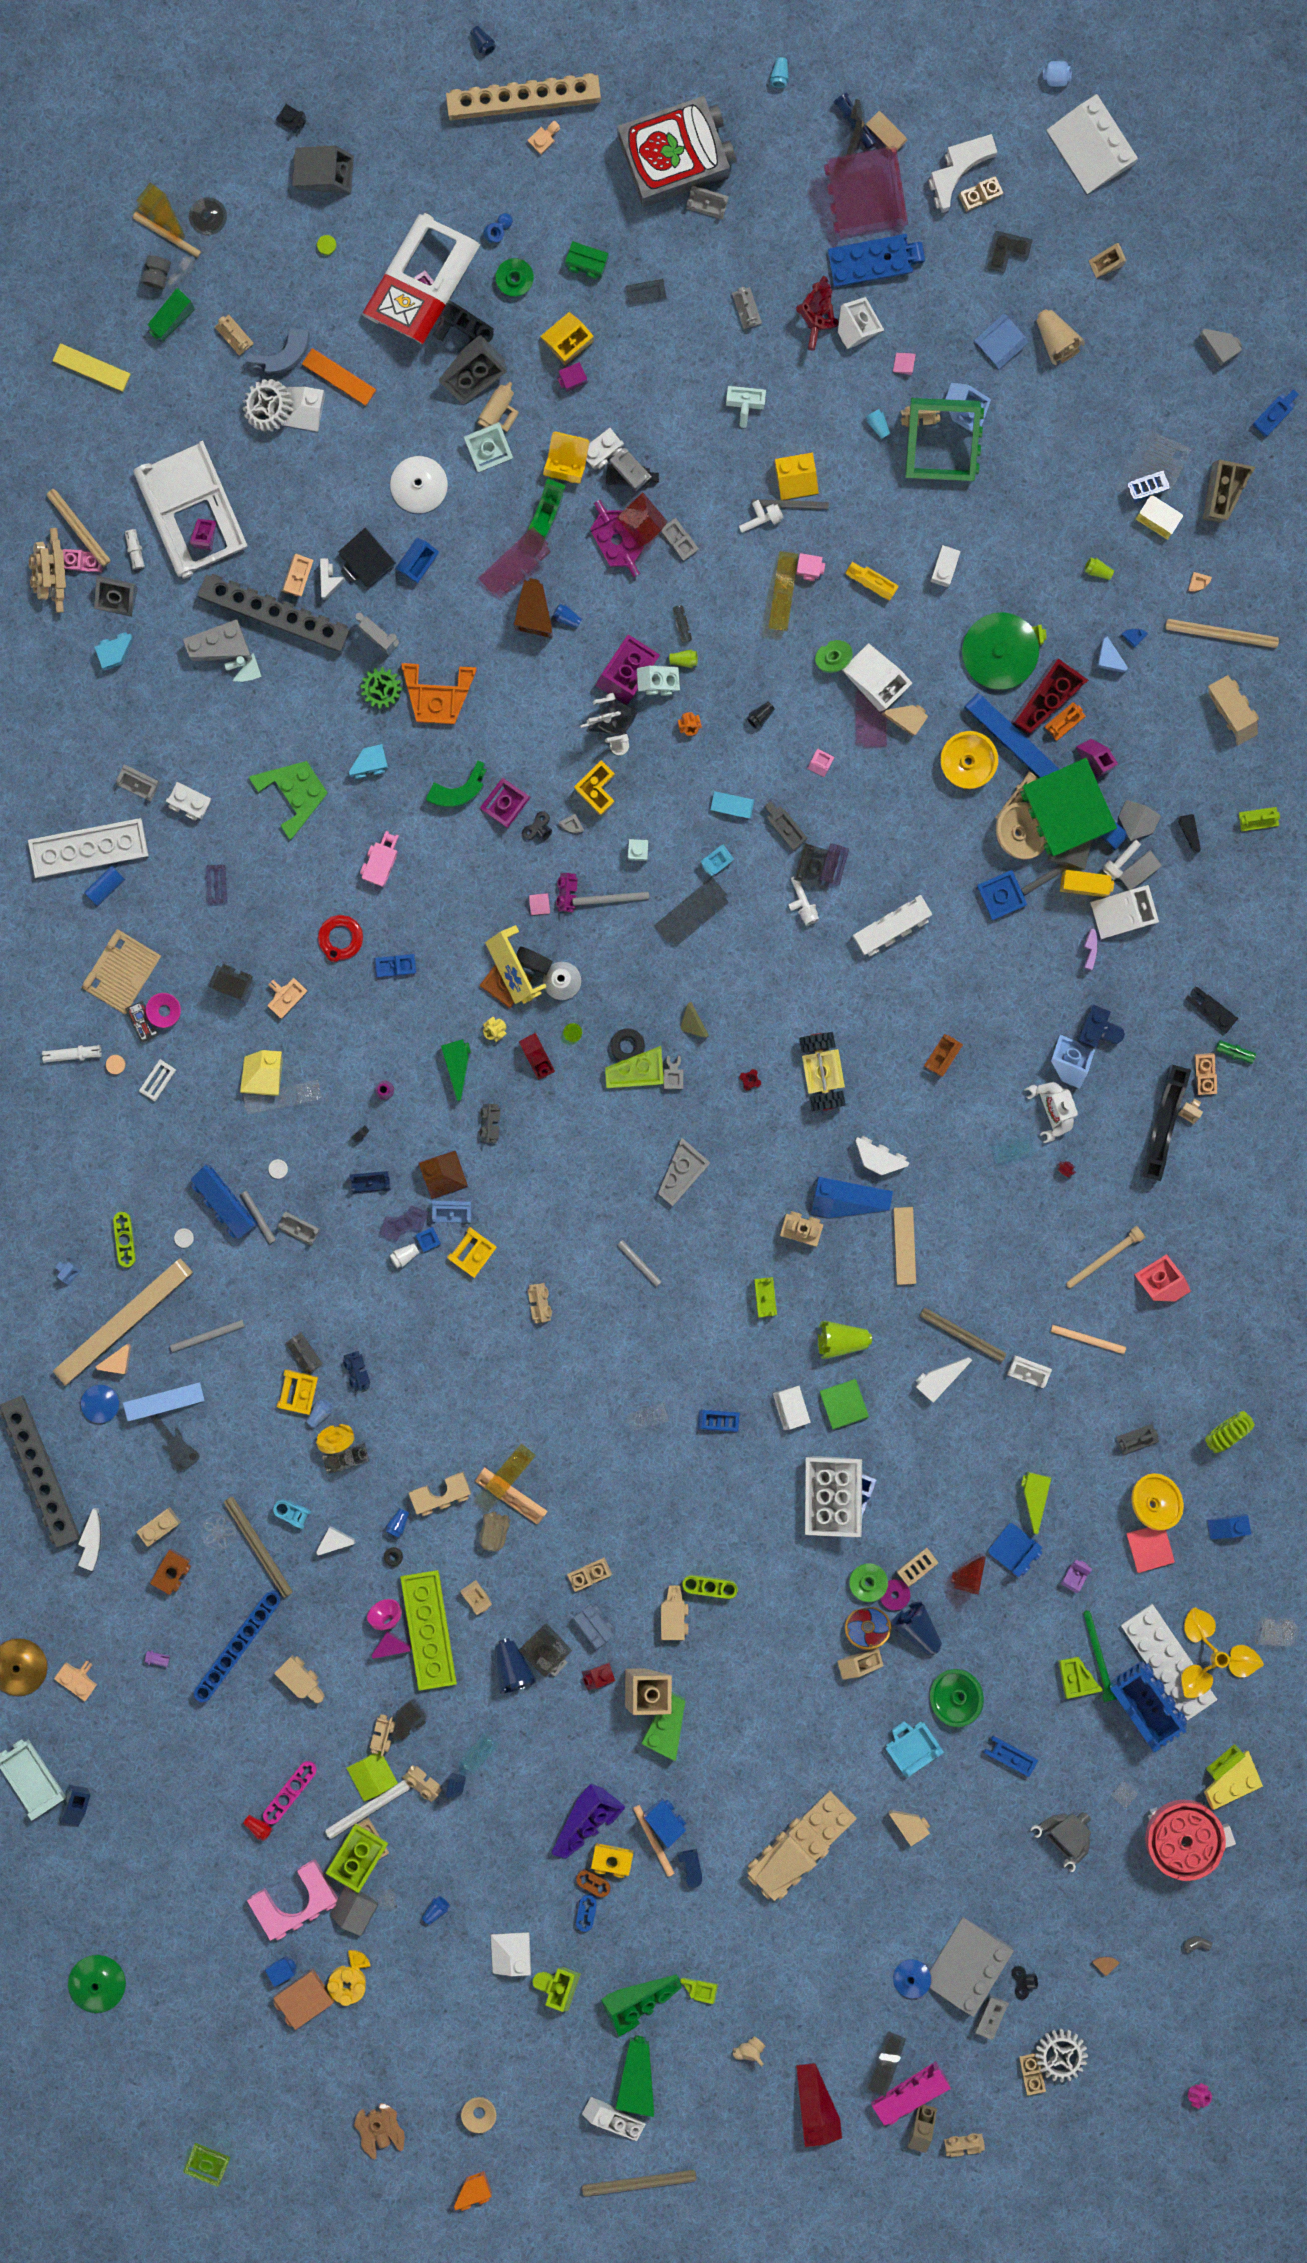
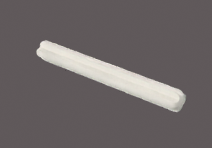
(367, 1809)

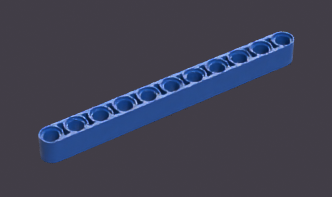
(1024, 750)

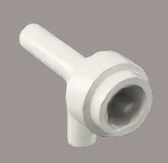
(774, 514)
(1113, 869)

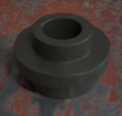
(398, 1552)

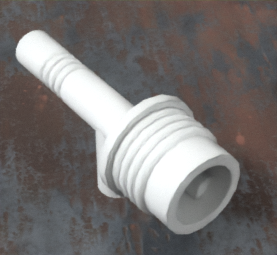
(808, 912)

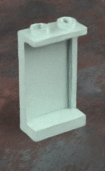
(30, 1778)

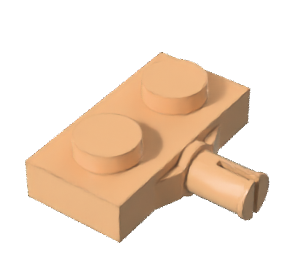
(286, 997)
(76, 1680)

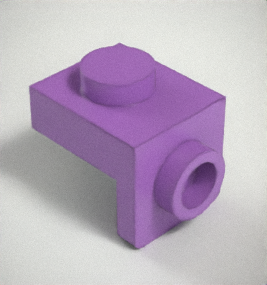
(1076, 1576)

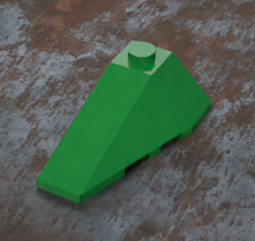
(630, 2003)

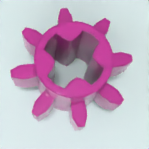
(1199, 2095)

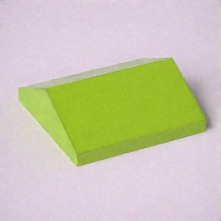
(372, 1776)

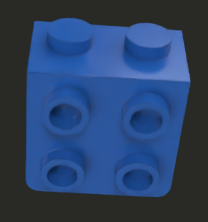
(1015, 1550)

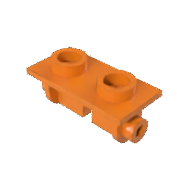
(1065, 721)

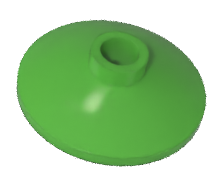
(836, 650)
(872, 1592)

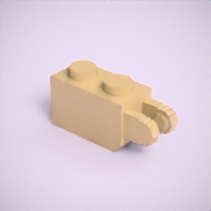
(299, 1679)

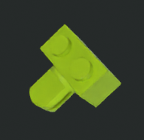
(559, 1987)

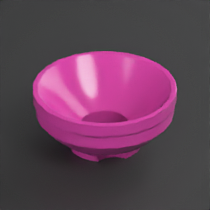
(156, 1002)
(382, 1611)

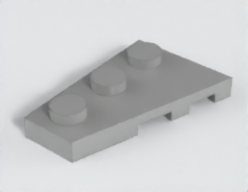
(683, 1171)

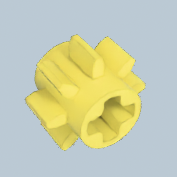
(494, 1029)

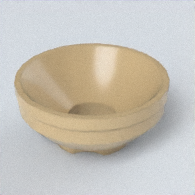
(474, 2124)

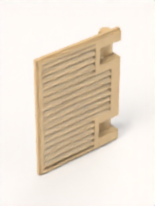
(121, 971)

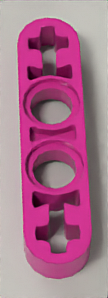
(291, 1793)

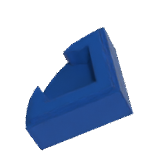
(1134, 636)

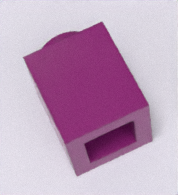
(572, 377)

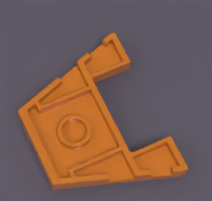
(437, 702)

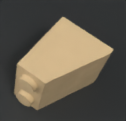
(647, 1692)

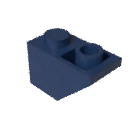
(75, 1805)

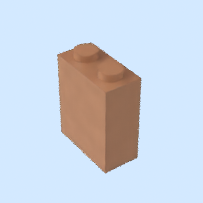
(303, 1999)

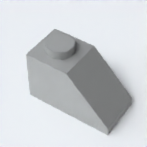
(1221, 345)

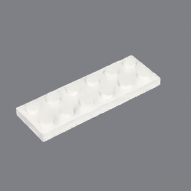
(88, 848)
(1165, 1656)

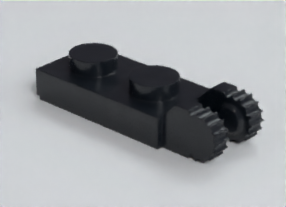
(1213, 1010)

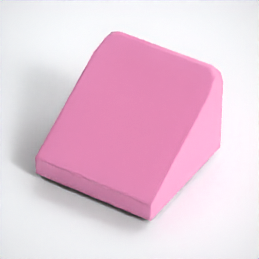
(904, 363)
(820, 762)
(539, 904)

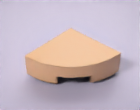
(1198, 582)

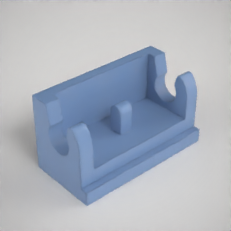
(451, 1211)

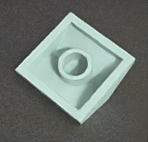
(487, 445)

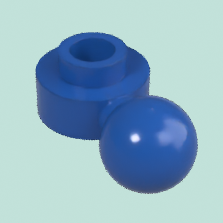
(504, 222)

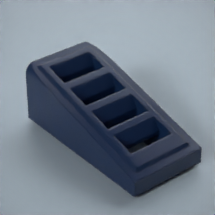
(455, 1785)

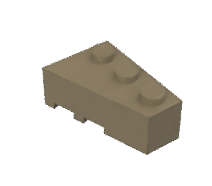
(1224, 489)

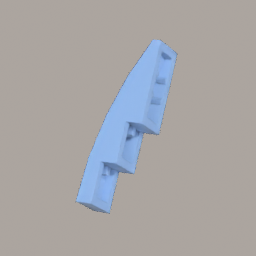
(163, 1401)

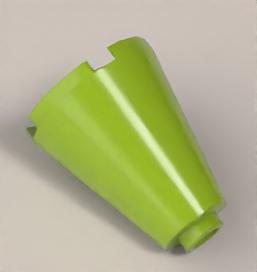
(841, 1339)

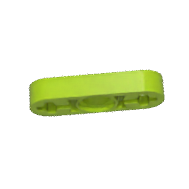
(120, 1254)

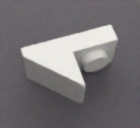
(328, 584)

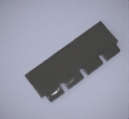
(695, 906)

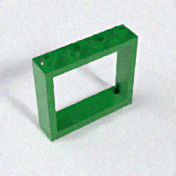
(943, 405)

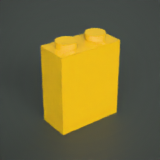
(1086, 883)

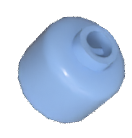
(1057, 73)

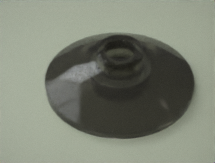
(208, 225)

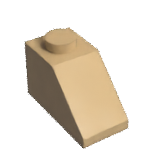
(908, 718)
(860, 1663)
(910, 1825)

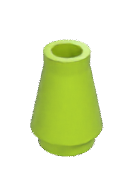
(1098, 569)
(684, 658)

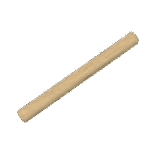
(1222, 633)

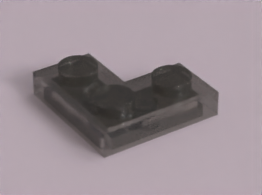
(1005, 245)

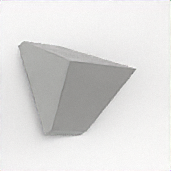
(1138, 819)

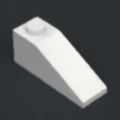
(937, 1380)

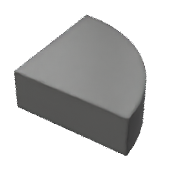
(571, 824)

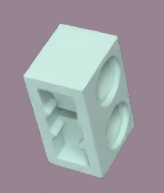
(658, 679)

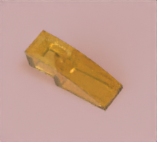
(510, 1471)

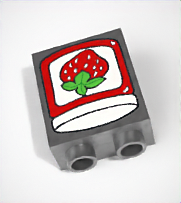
(676, 150)

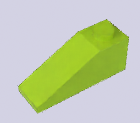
(1035, 1493)

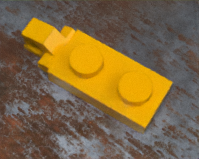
(872, 580)

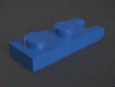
(1012, 1757)

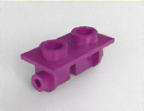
(566, 883)

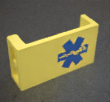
(510, 967)

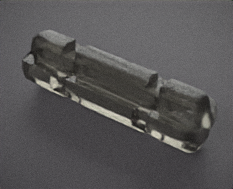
(682, 624)

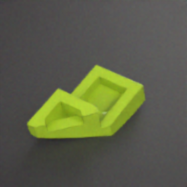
(701, 1990)

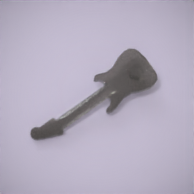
(182, 1455)

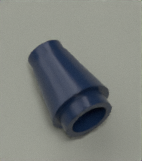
(483, 41)

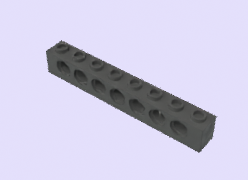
(209, 593)
(70, 1531)

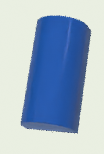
(104, 885)

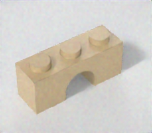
(425, 1501)

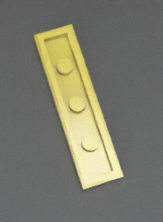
(91, 367)

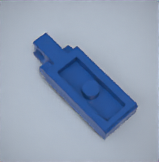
(1275, 413)

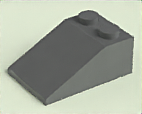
(473, 370)

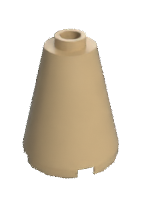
(1058, 337)

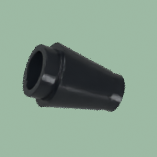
(760, 715)

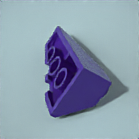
(591, 1811)

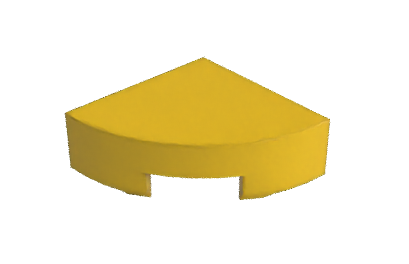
(358, 1959)

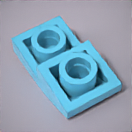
(732, 804)

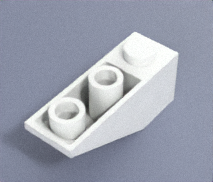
(611, 2119)

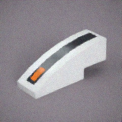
(91, 1541)

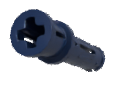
(846, 108)

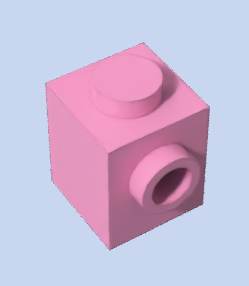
(810, 567)

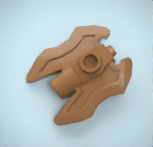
(377, 2127)

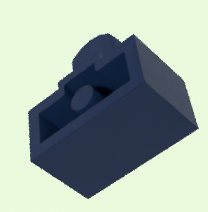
(1097, 1027)

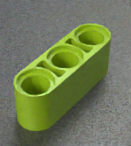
(717, 1592)

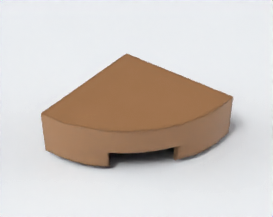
(1105, 1964)

